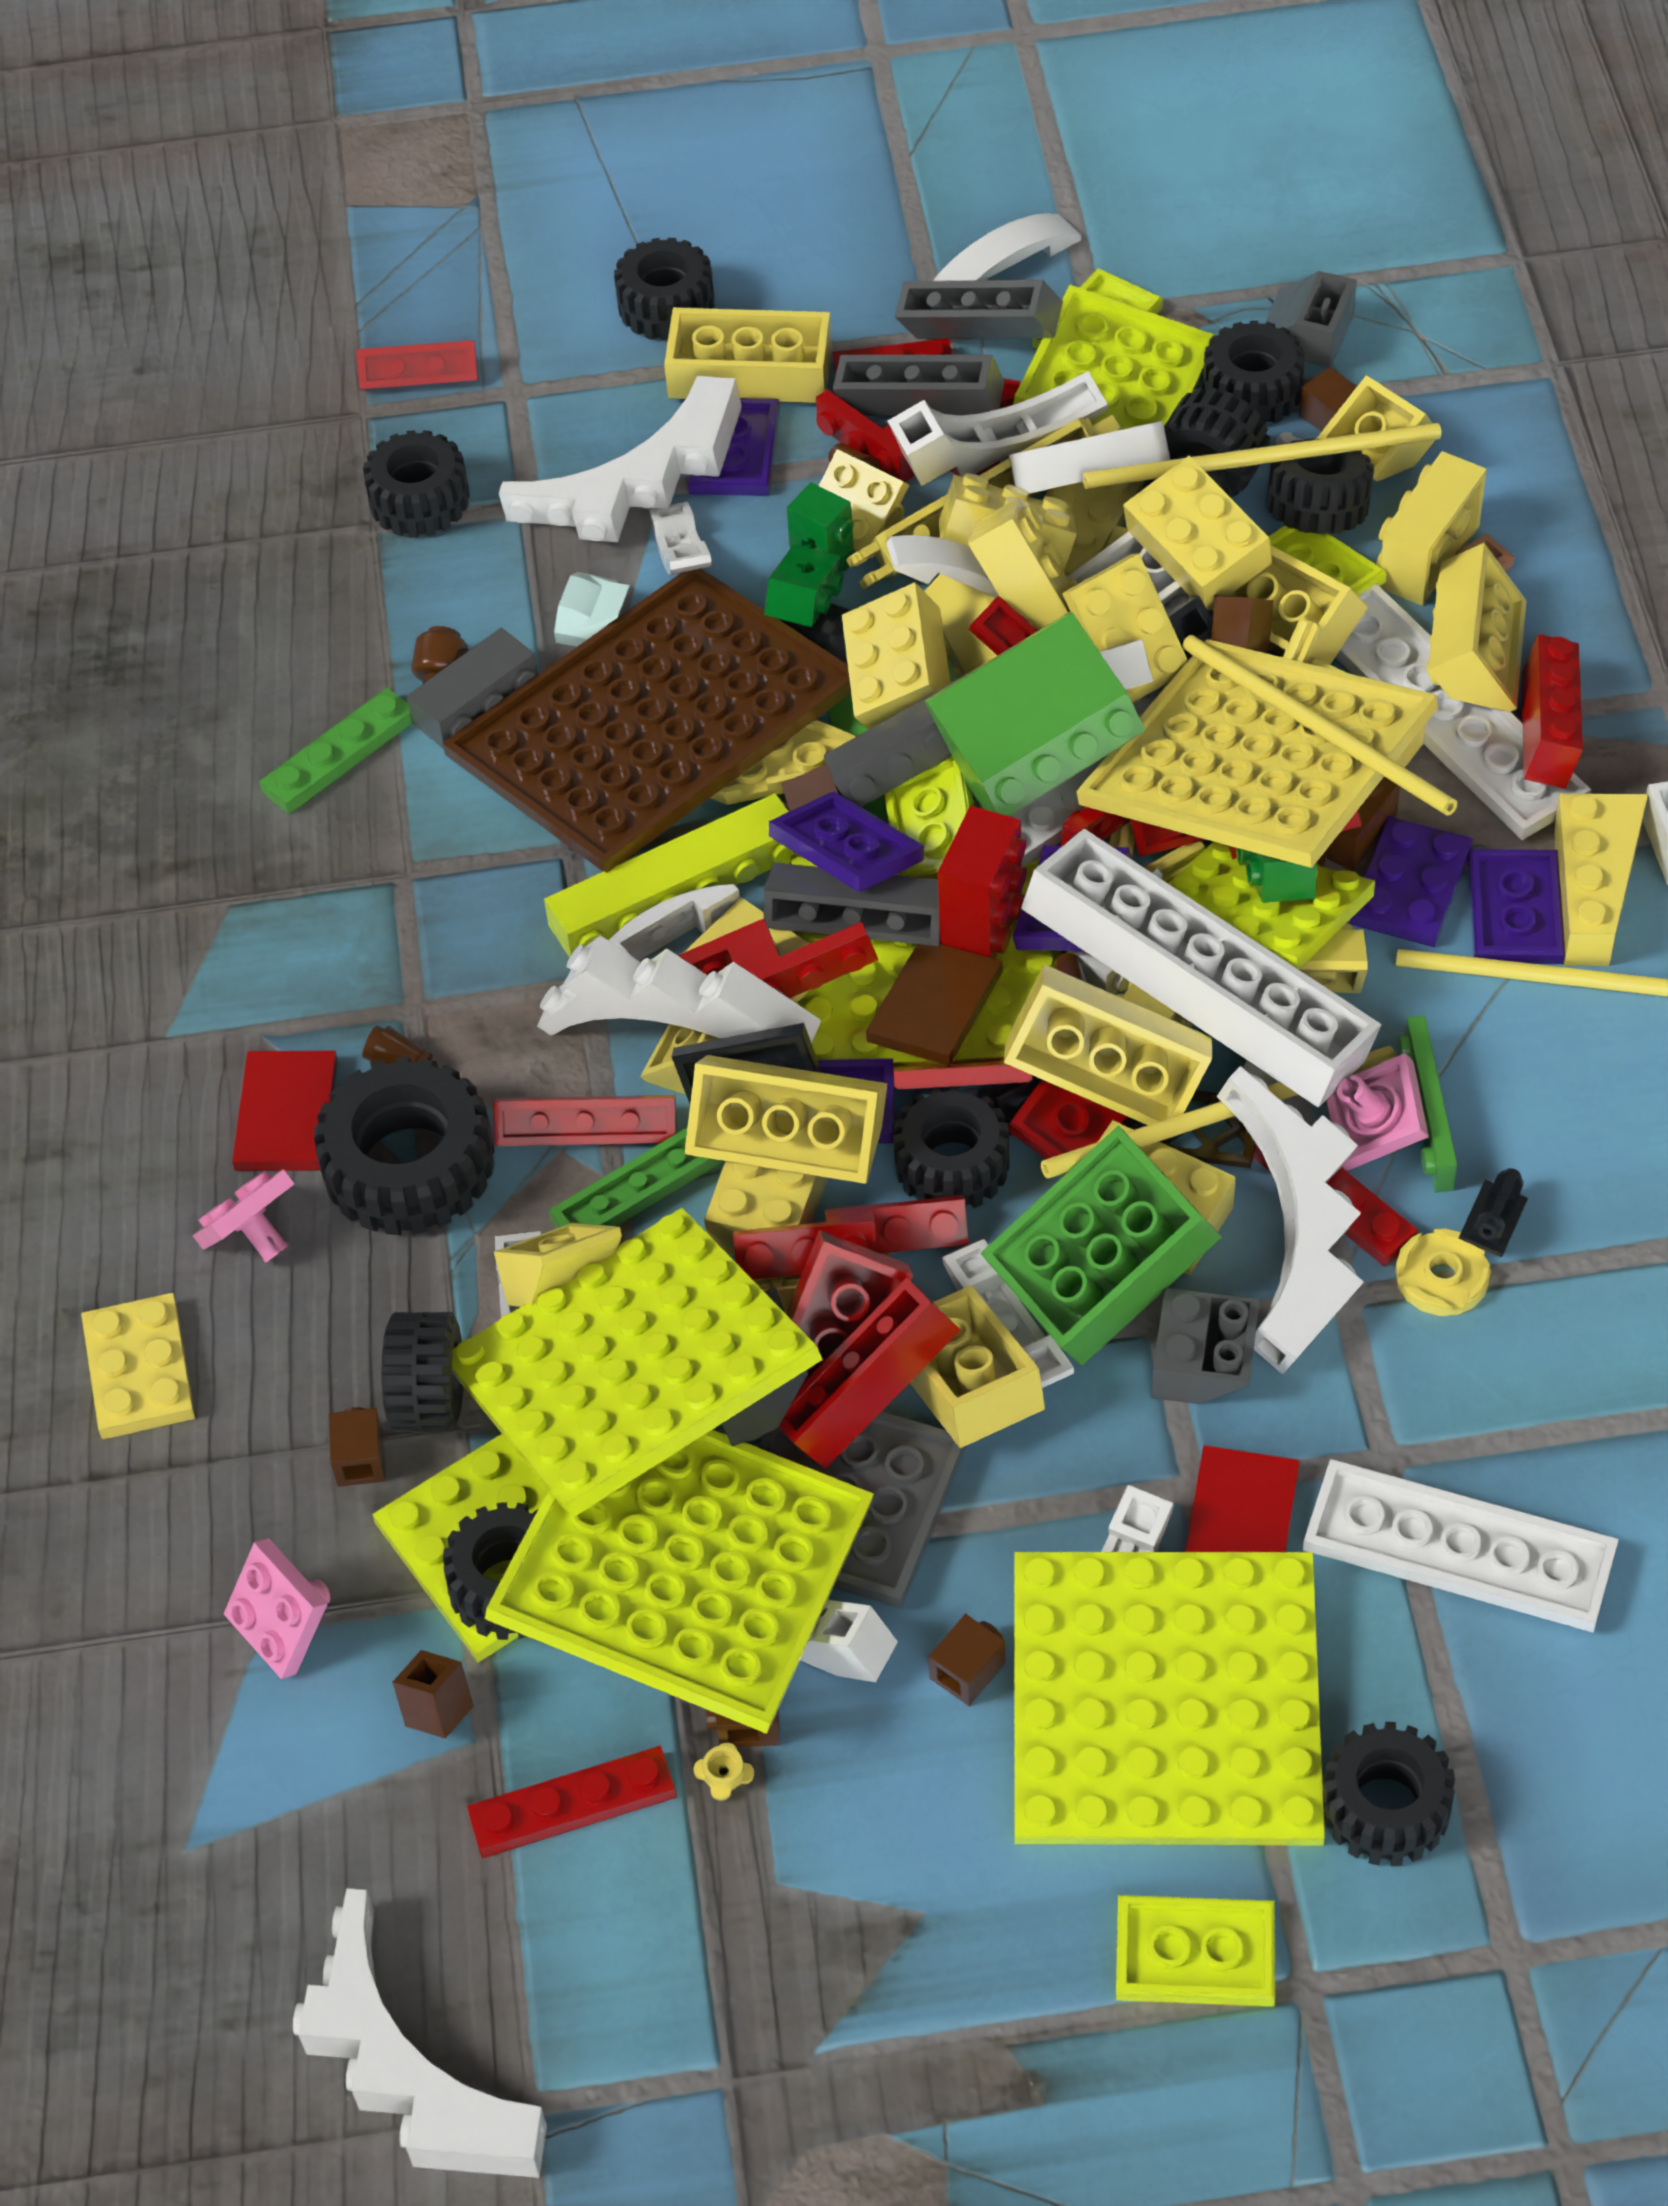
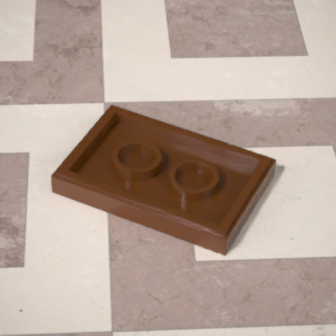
(934, 1002)

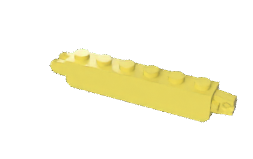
(926, 521)

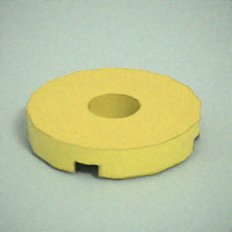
(1438, 1294)

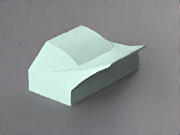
(587, 607)

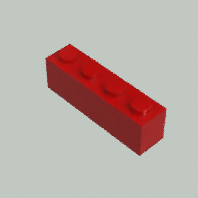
(1551, 711)
(867, 1372)

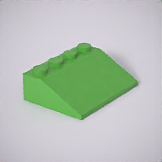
(1034, 716)
(1100, 1246)

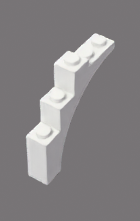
(973, 442)
(645, 477)
(666, 990)
(1315, 1216)
(447, 2120)

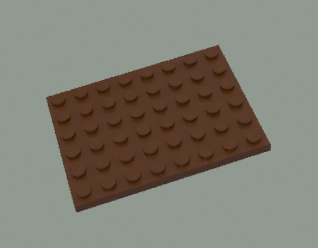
(650, 717)

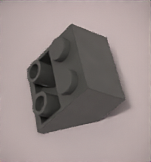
(1317, 314)
(1203, 1345)

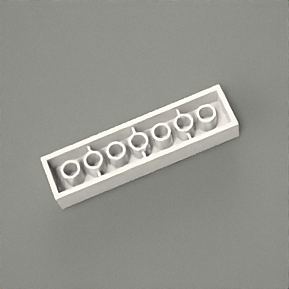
(1200, 967)

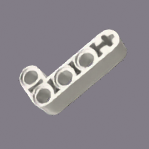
(1066, 462)

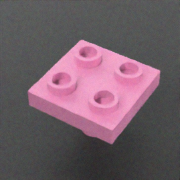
(1379, 1110)
(247, 1215)
(276, 1608)

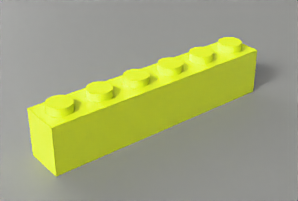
(716, 854)

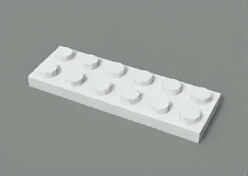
(1461, 1545)

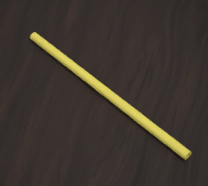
(1267, 454)
(1321, 726)
(1532, 972)
(1189, 1121)

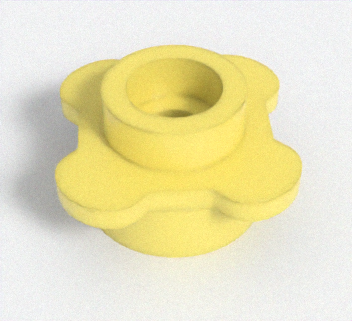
(723, 1757)

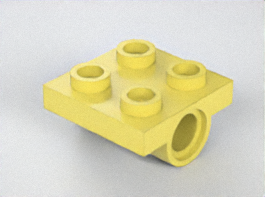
(872, 494)

